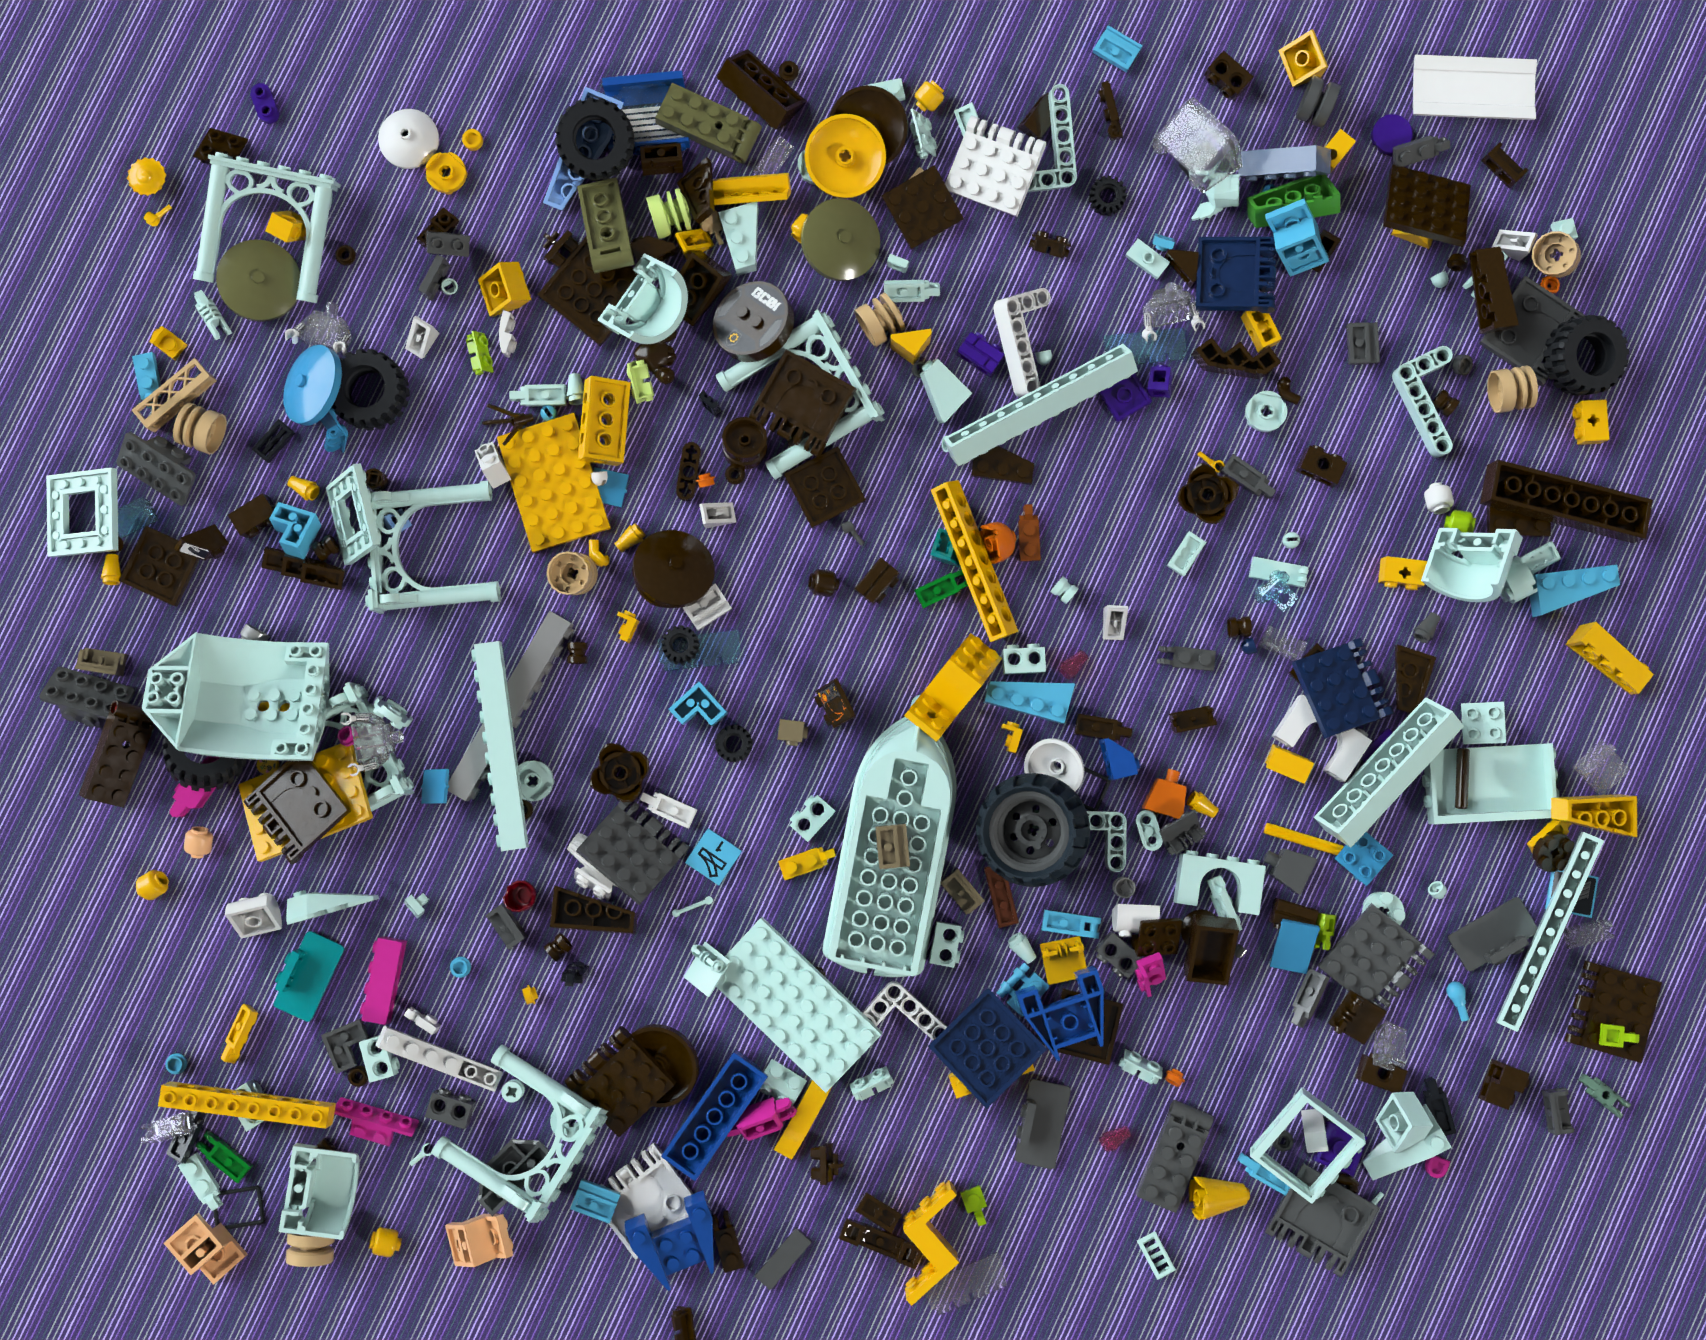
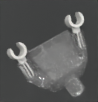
(1168, 307)
(323, 329)
(372, 740)

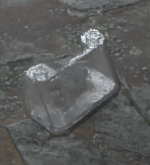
(1199, 145)

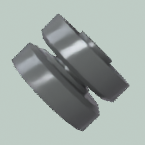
(1318, 101)

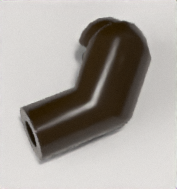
(1284, 390)
(1349, 1181)

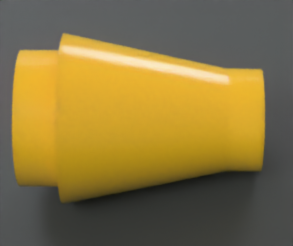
(305, 488)
(631, 537)
(111, 570)
(1202, 804)

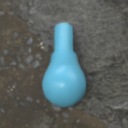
(1457, 994)

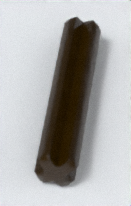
(1462, 778)

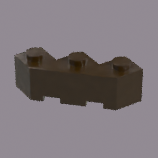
(1235, 361)

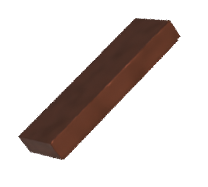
(1001, 899)

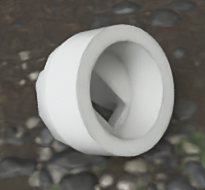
(599, 478)

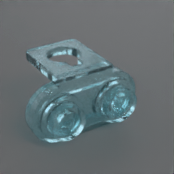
(1273, 588)

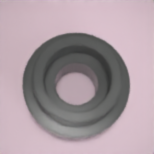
(1286, 1145)

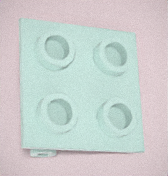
(920, 129)
(1483, 723)
(706, 968)

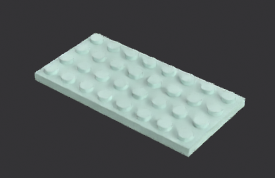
(796, 1005)

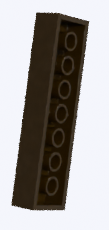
(1566, 501)

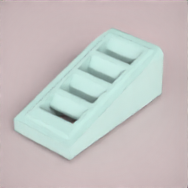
(1169, 1269)

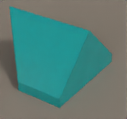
(943, 549)

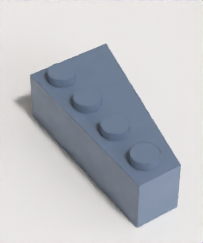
(1285, 163)

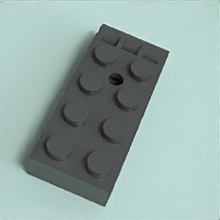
(1172, 1167)

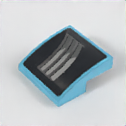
(1586, 900)

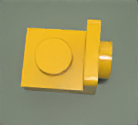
(168, 342)
(627, 630)
(1012, 740)

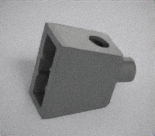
(1290, 868)

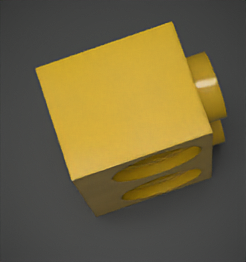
(286, 226)

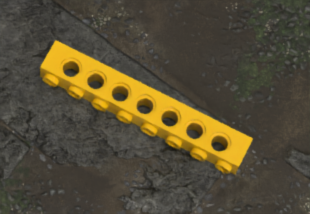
(974, 560)
(247, 1104)

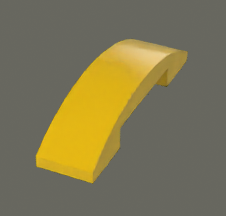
(801, 1123)

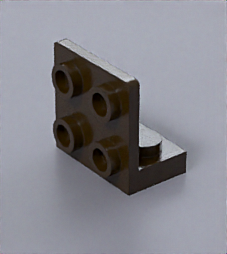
(1157, 936)

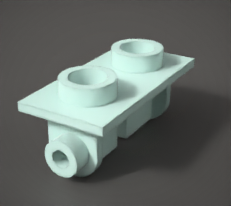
(1150, 1070)
(862, 1086)

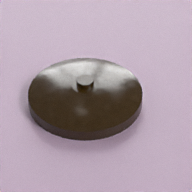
(882, 111)
(673, 569)
(675, 1055)

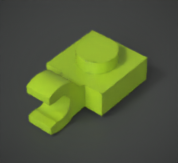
(1327, 928)
(1615, 1036)
(974, 1202)

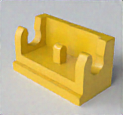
(1289, 763)

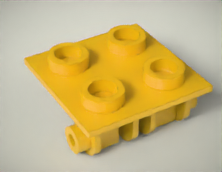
(1062, 959)

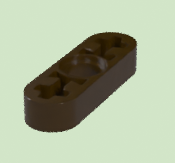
(681, 485)

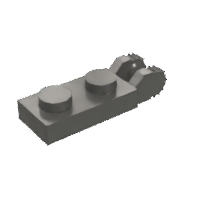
(1189, 658)

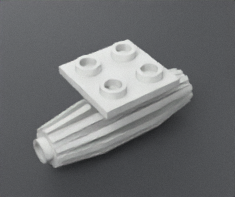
(588, 875)

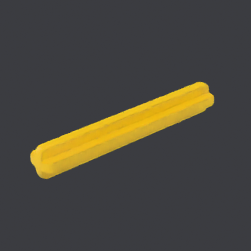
(1302, 839)

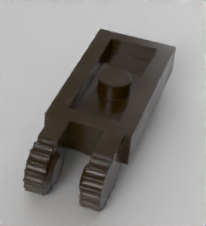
(727, 1244)

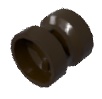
(1444, 399)
(378, 483)
(325, 547)
(1239, 627)
(577, 653)
(558, 947)

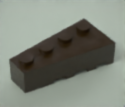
(1492, 291)

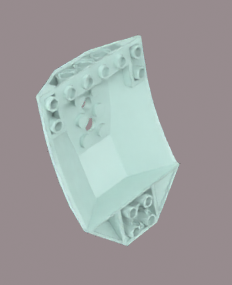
(211, 691)

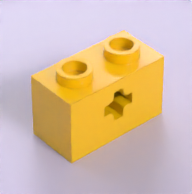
(1261, 329)
(1596, 413)
(1390, 574)

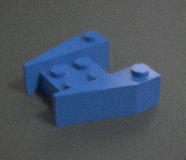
(1069, 1018)
(676, 1244)

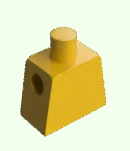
(1339, 146)

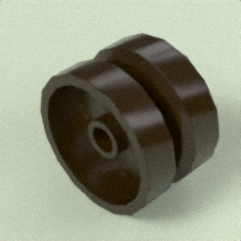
(744, 443)

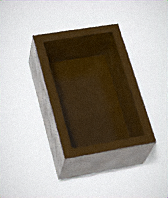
(1211, 949)

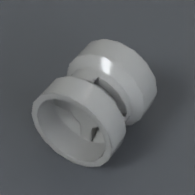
(1127, 889)

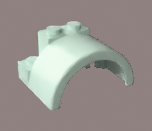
(652, 310)
(1480, 572)
(324, 1187)

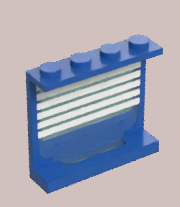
(642, 100)

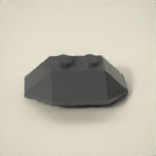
(513, 1159)

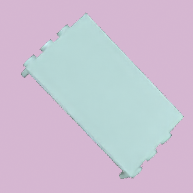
(1503, 784)

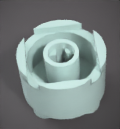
(1518, 582)

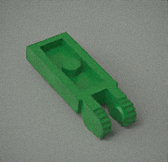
(939, 589)
(224, 1157)

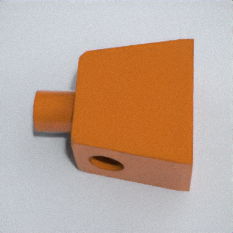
(1166, 796)

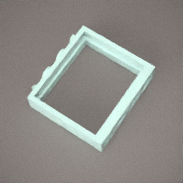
(1330, 1174)

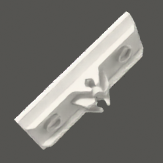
(1474, 87)

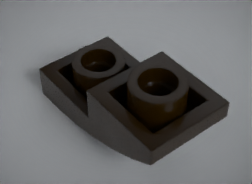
(441, 222)

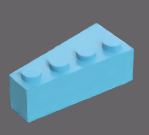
(1570, 586)
(1035, 699)

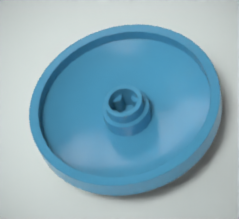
(312, 385)

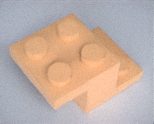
(479, 1240)
(205, 1248)

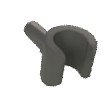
(849, 527)
(1240, 951)

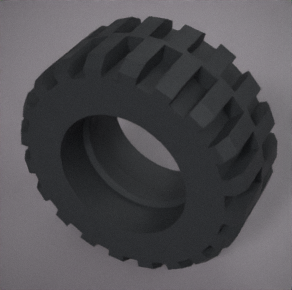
(566, 139)
(1609, 355)
(390, 403)
(198, 774)

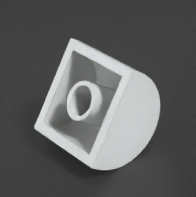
(254, 915)
(1127, 917)

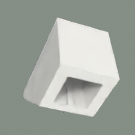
(492, 464)

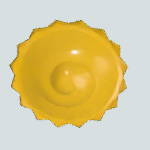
(146, 176)

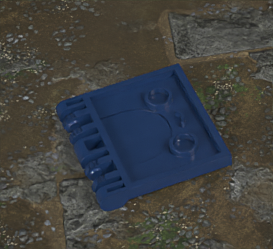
(1234, 272)
(1339, 690)

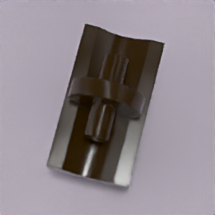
(553, 254)
(828, 1163)

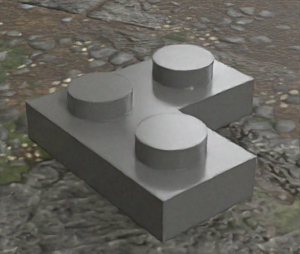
(339, 1041)

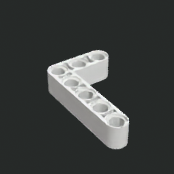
(1015, 337)
(898, 1001)

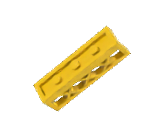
(751, 188)

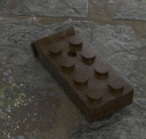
(114, 765)

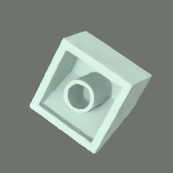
(1403, 1121)

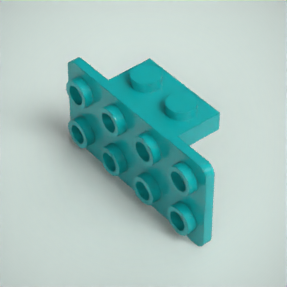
(307, 975)

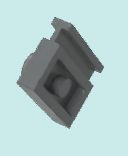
(434, 277)
(1362, 343)

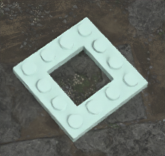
(59, 488)
(353, 545)

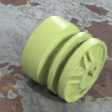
(669, 213)

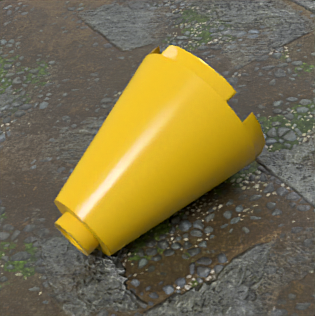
(1216, 1196)

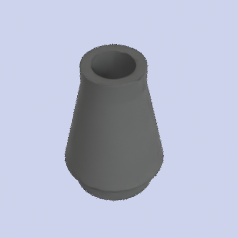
(1426, 629)

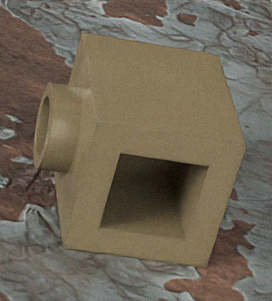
(792, 732)

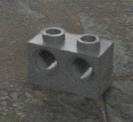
(447, 243)
(1121, 951)
(449, 1114)

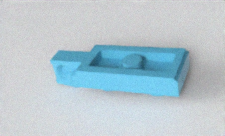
(146, 374)
(1262, 1174)

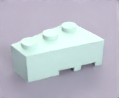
(741, 232)

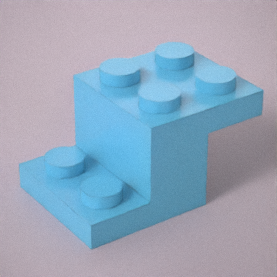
(1297, 237)

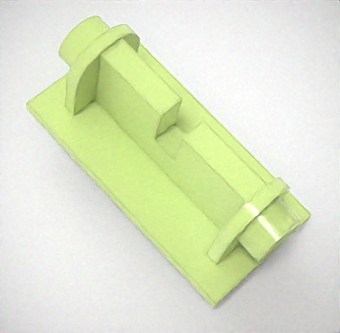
(637, 372)

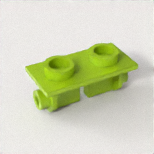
(478, 344)

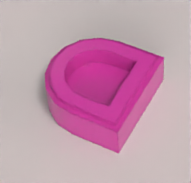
(1436, 1166)

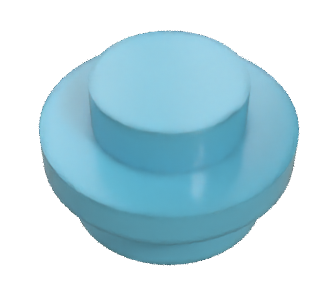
(460, 967)
(176, 1063)

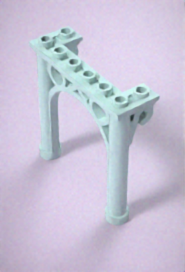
(215, 210)
(810, 332)
(377, 599)
(396, 782)
(500, 1182)

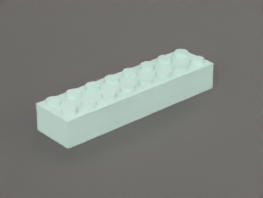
(1388, 771)

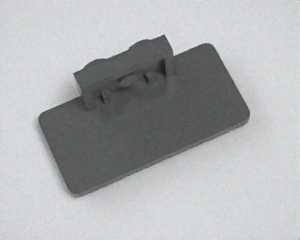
(158, 466)
(83, 696)
(1494, 935)
(1042, 1124)

